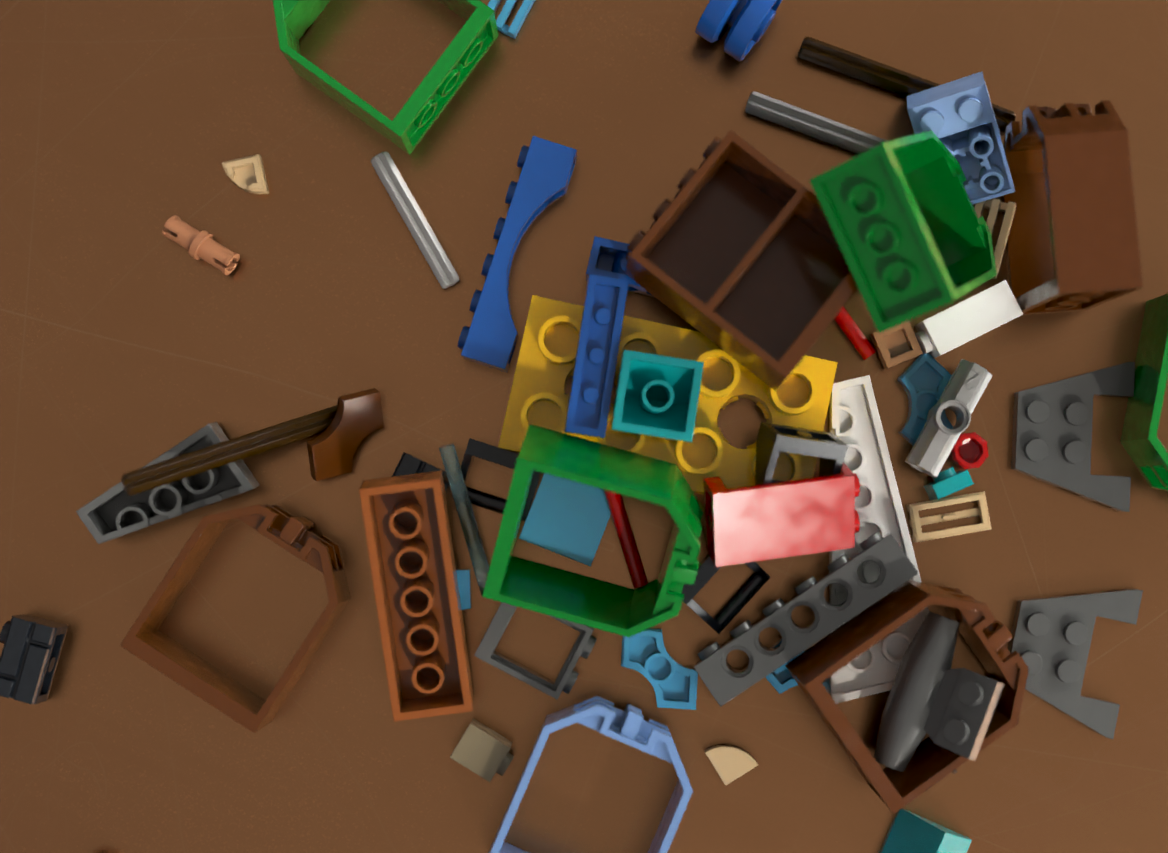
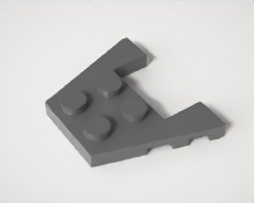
(1056, 434)
(1055, 645)

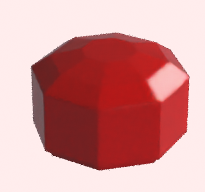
(969, 451)

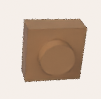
(896, 345)

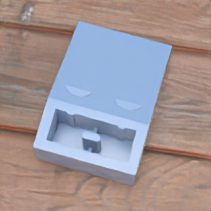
(966, 124)

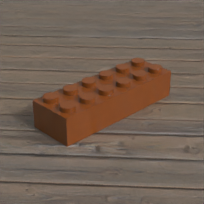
(417, 595)

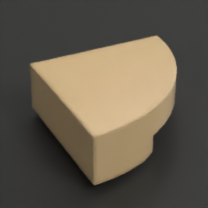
(248, 174)
(730, 762)

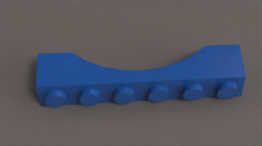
(542, 181)

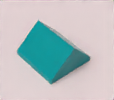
(657, 395)
(919, 835)

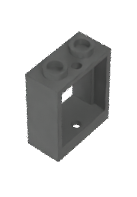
(566, 676)

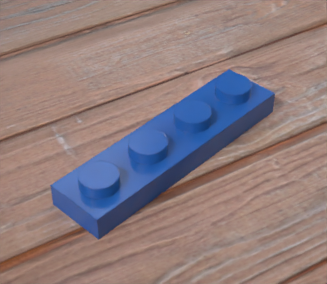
(596, 356)

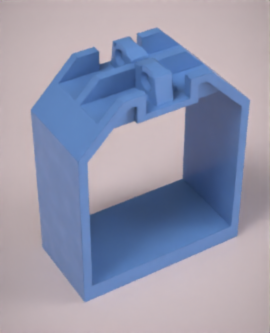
(620, 725)

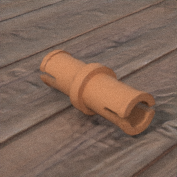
(200, 245)

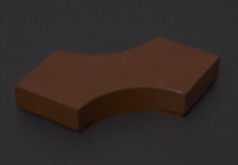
(355, 419)

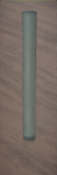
(465, 514)

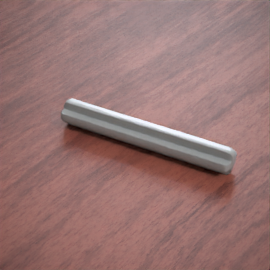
(811, 124)
(415, 219)

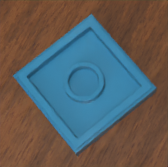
(567, 518)

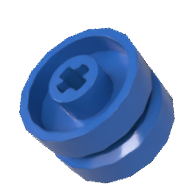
(747, 20)

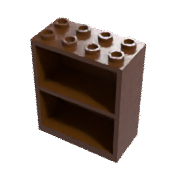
(745, 259)

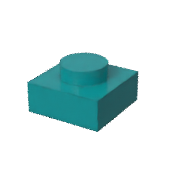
(947, 483)

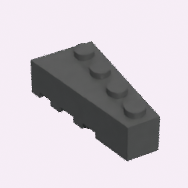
(120, 514)

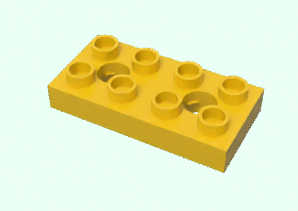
(549, 360)

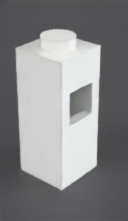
(967, 320)

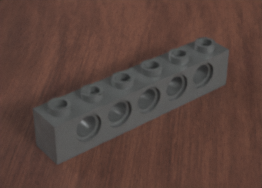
(728, 682)

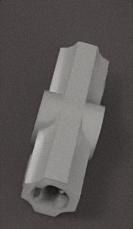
(961, 397)

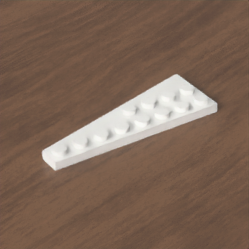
(879, 508)

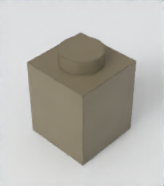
(483, 751)

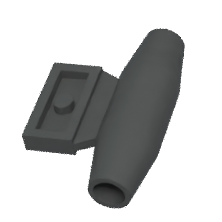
(935, 699)

